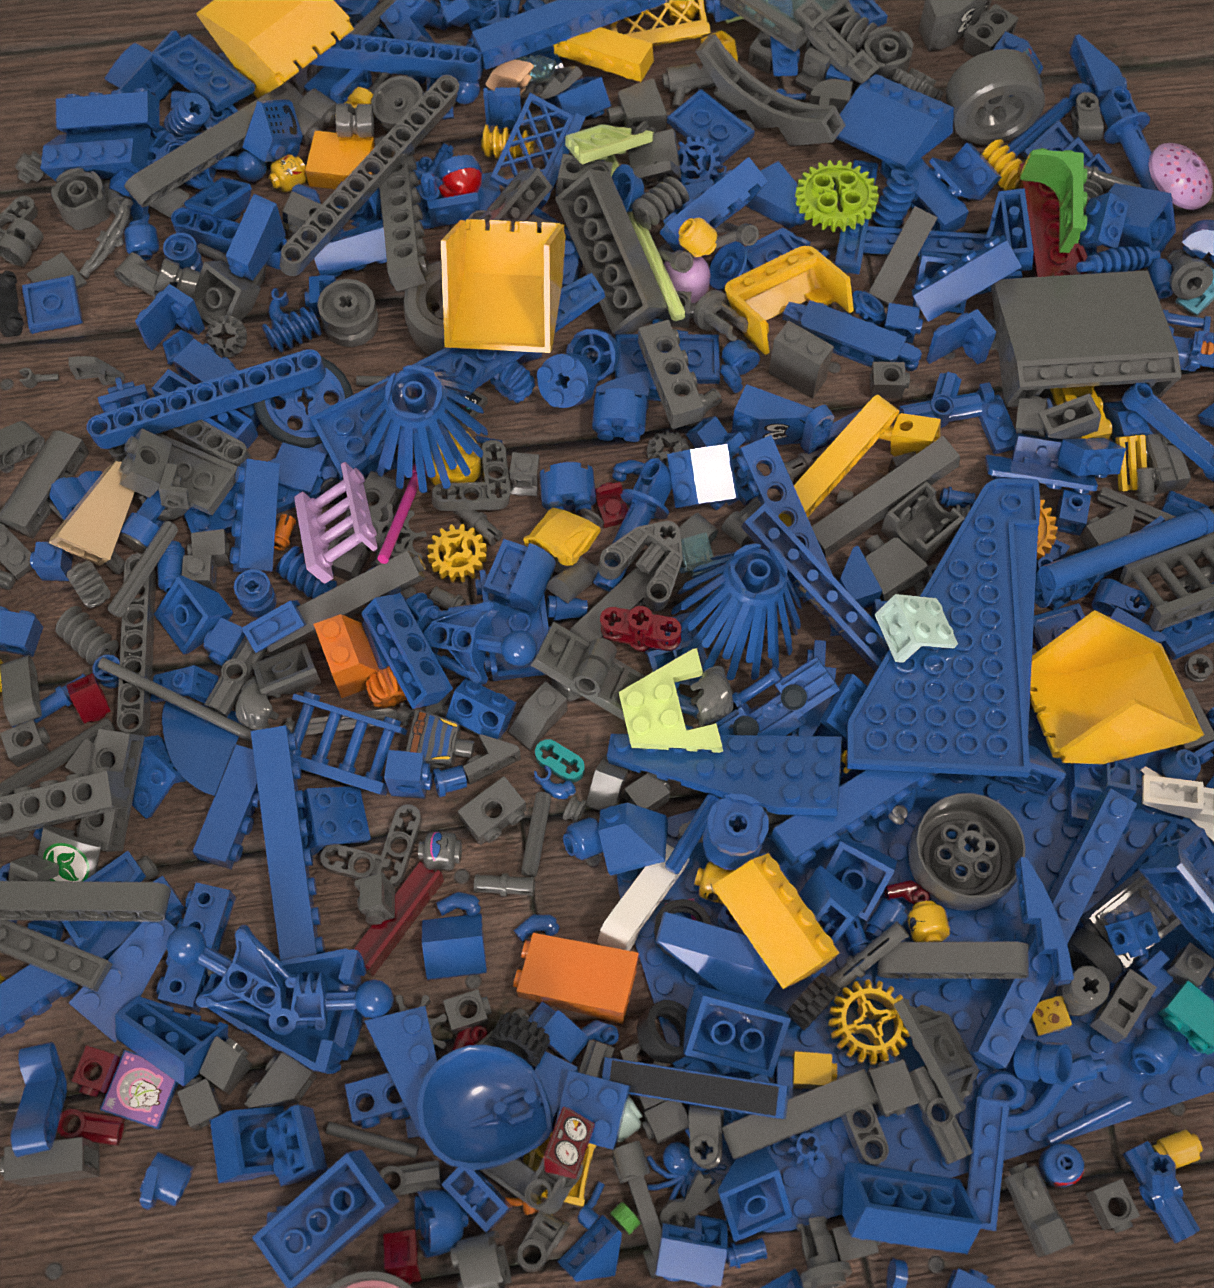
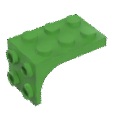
(1066, 177)

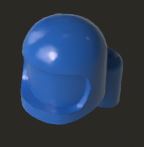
(738, 361)

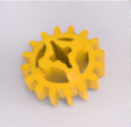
(457, 563)

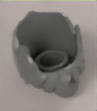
(716, 696)
(253, 707)

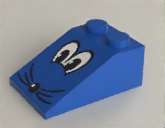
(766, 414)

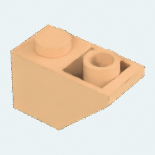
(511, 74)

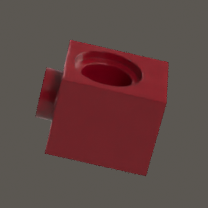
(88, 698)
(90, 1059)

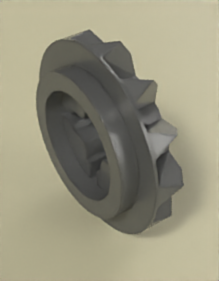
(234, 344)
(656, 447)

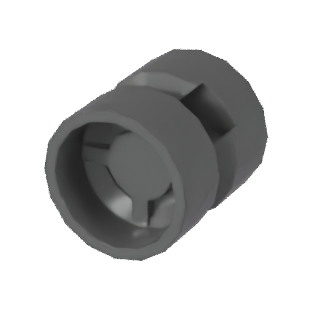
(354, 120)
(20, 242)
(182, 279)

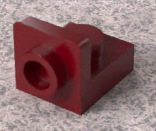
(610, 504)
(402, 1255)

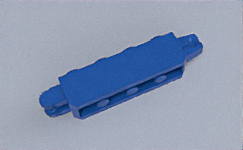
(853, 337)

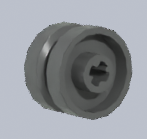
(394, 100)
(348, 312)

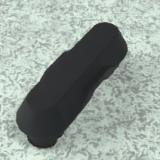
(10, 318)

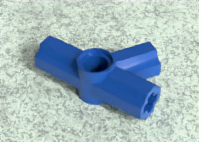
(946, 399)
(1161, 1190)

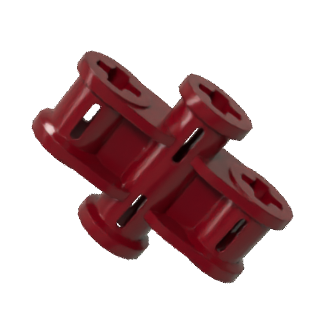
(629, 629)

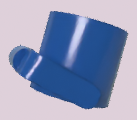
(164, 1181)

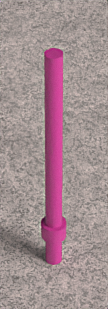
(399, 518)

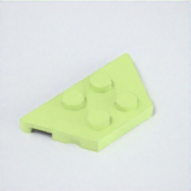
(603, 141)

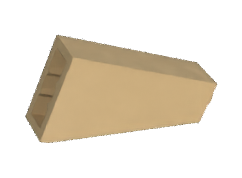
(97, 519)

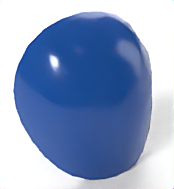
(483, 1108)

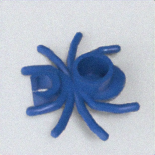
(681, 1168)

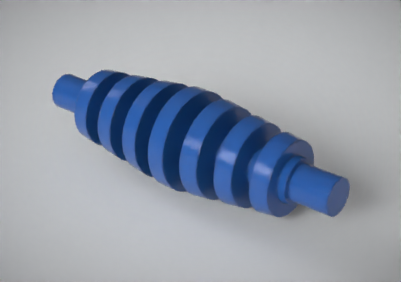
(1118, 260)

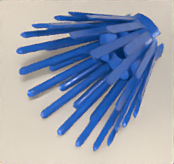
(422, 424)
(749, 590)

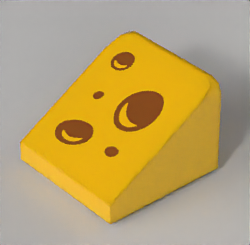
(1051, 1016)

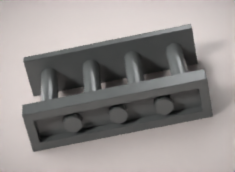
(1187, 604)

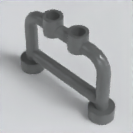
(683, 261)

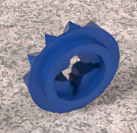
(868, 307)

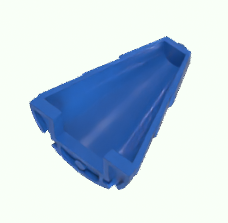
(311, 1047)

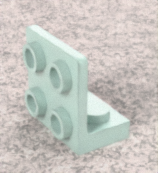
(914, 623)

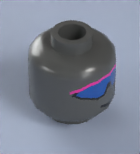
(440, 851)

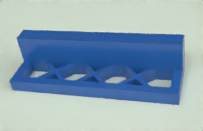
(1194, 842)

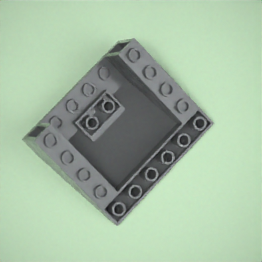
(1082, 333)

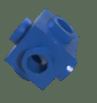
(1132, 933)

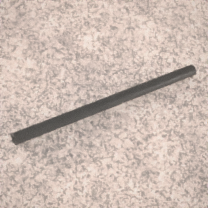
(175, 698)

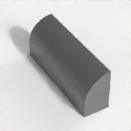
(30, 500)

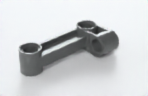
(631, 1168)
(530, 1185)

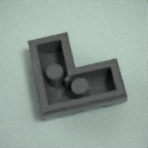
(572, 579)

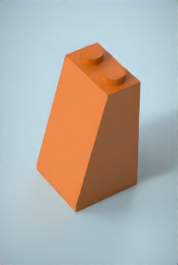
(577, 976)

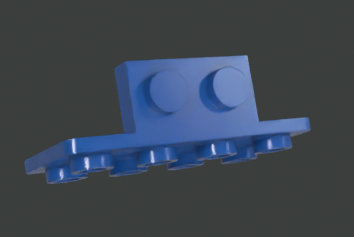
(456, 208)
(1037, 459)

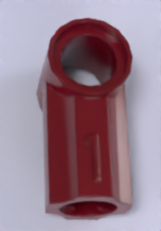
(93, 1127)

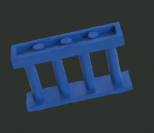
(346, 771)

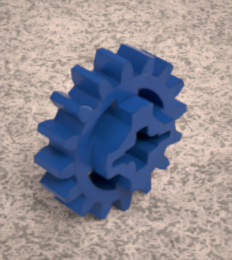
(704, 156)

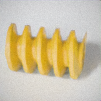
(496, 142)
(1003, 164)

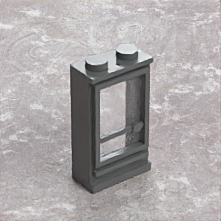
(1133, 895)

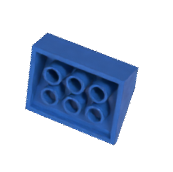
(894, 122)
(1184, 892)

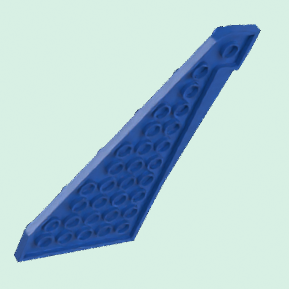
(968, 702)

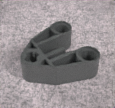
(631, 544)

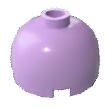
(694, 281)

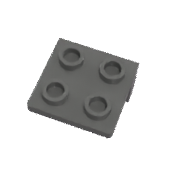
(656, 159)

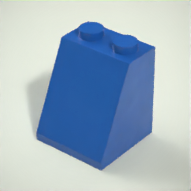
(1148, 217)

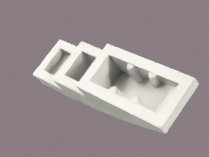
(1179, 797)

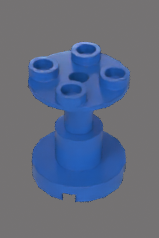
(734, 831)

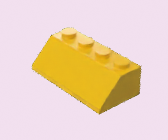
(776, 920)

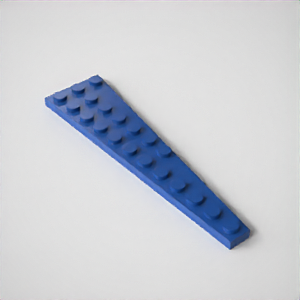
(342, 423)

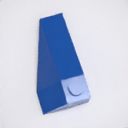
(718, 956)

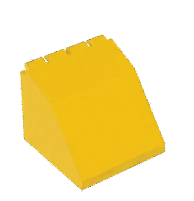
(271, 35)
(502, 285)
(1108, 694)

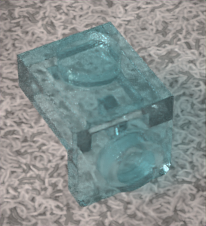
(695, 552)

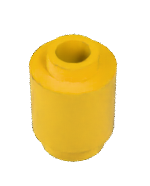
(1181, 1147)

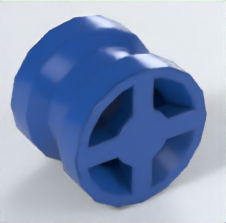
(107, 681)

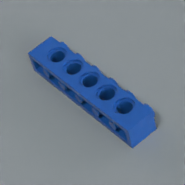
(765, 452)

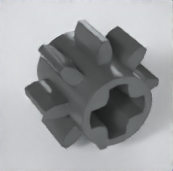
(29, 167)

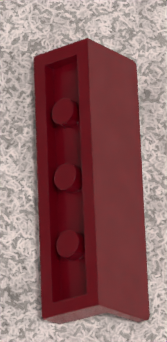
(409, 903)

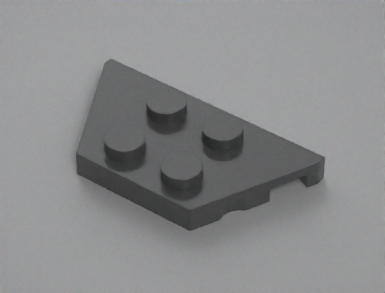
(942, 1051)

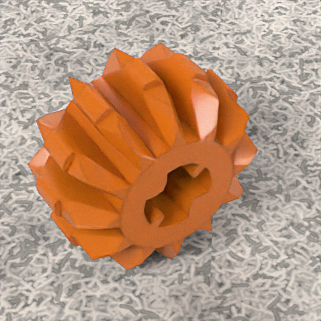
(384, 689)

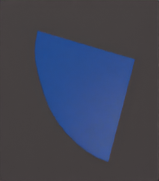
(197, 746)

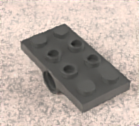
(585, 667)

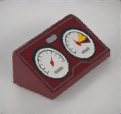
(568, 1144)

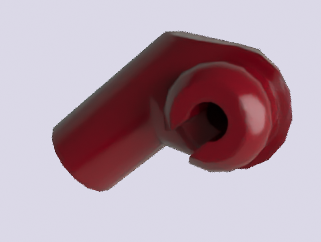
(908, 890)
(469, 1037)

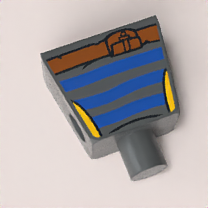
(438, 740)

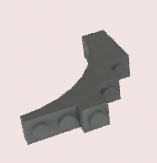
(739, 90)

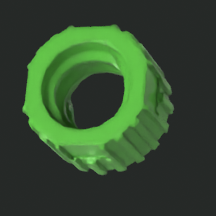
(625, 1218)

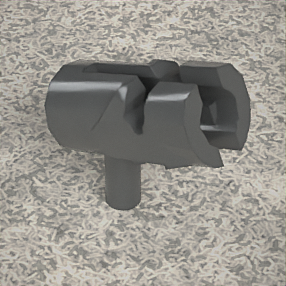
(684, 79)

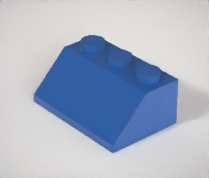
(734, 1031)

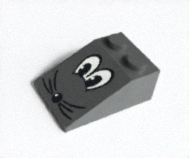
(947, 20)

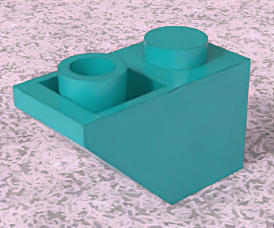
(1192, 1015)

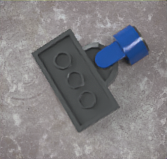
(207, 483)

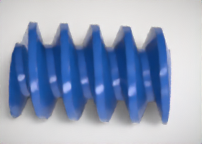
(187, 115)
(896, 199)
(292, 329)
(293, 568)

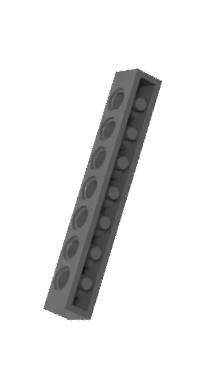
(402, 225)

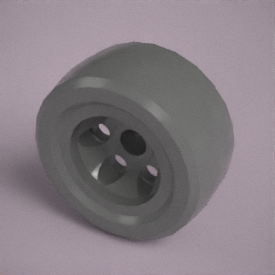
(989, 82)
(422, 322)
(978, 823)

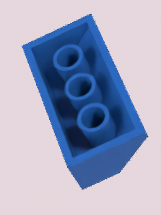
(97, 152)
(908, 1208)

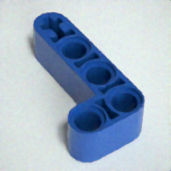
(41, 1100)

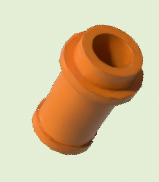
(283, 532)

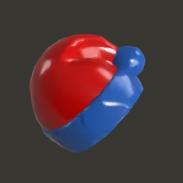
(458, 176)

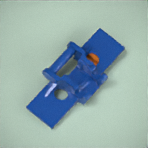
(1196, 350)

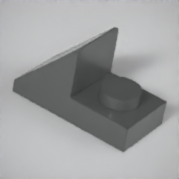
(498, 756)

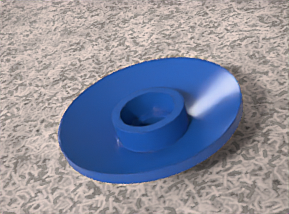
(727, 264)

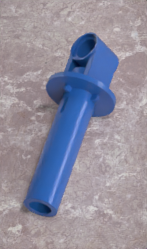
(1126, 127)
(645, 502)

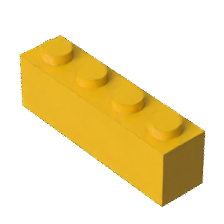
(609, 52)

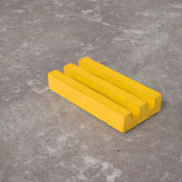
(1133, 451)

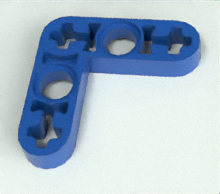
(821, 430)

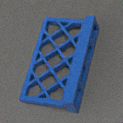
(552, 166)

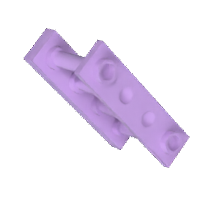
(312, 523)

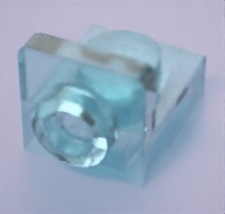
(542, 68)

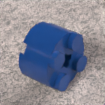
(553, 377)
(619, 414)
(568, 487)

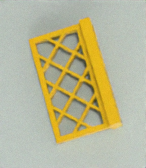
(673, 33)

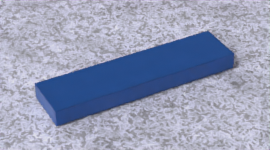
(987, 1158)

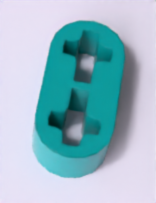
(563, 755)

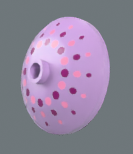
(1182, 174)

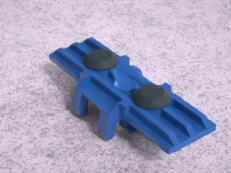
(783, 713)

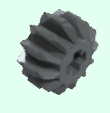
(88, 584)

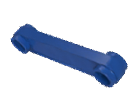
(1169, 424)

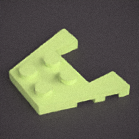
(655, 713)

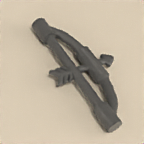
(109, 239)

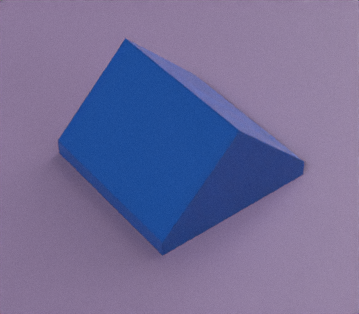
(453, 947)

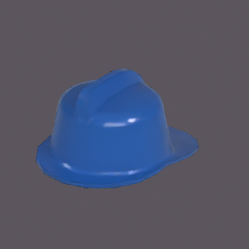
(628, 185)

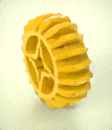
(874, 1034)

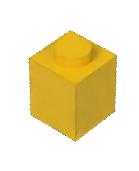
(813, 1070)

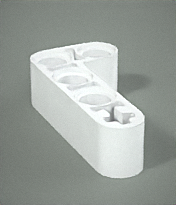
(637, 905)

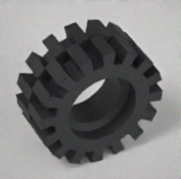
(813, 1001)
(520, 1037)

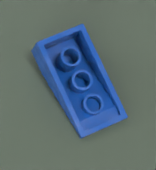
(325, 1218)

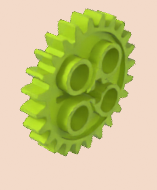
(819, 200)

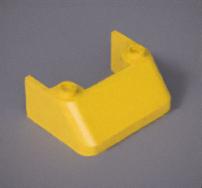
(788, 278)

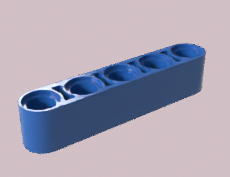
(214, 232)

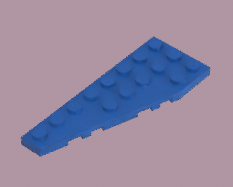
(779, 771)

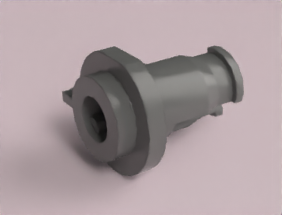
(1189, 275)
(713, 312)
(821, 1257)

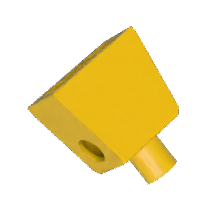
(912, 433)

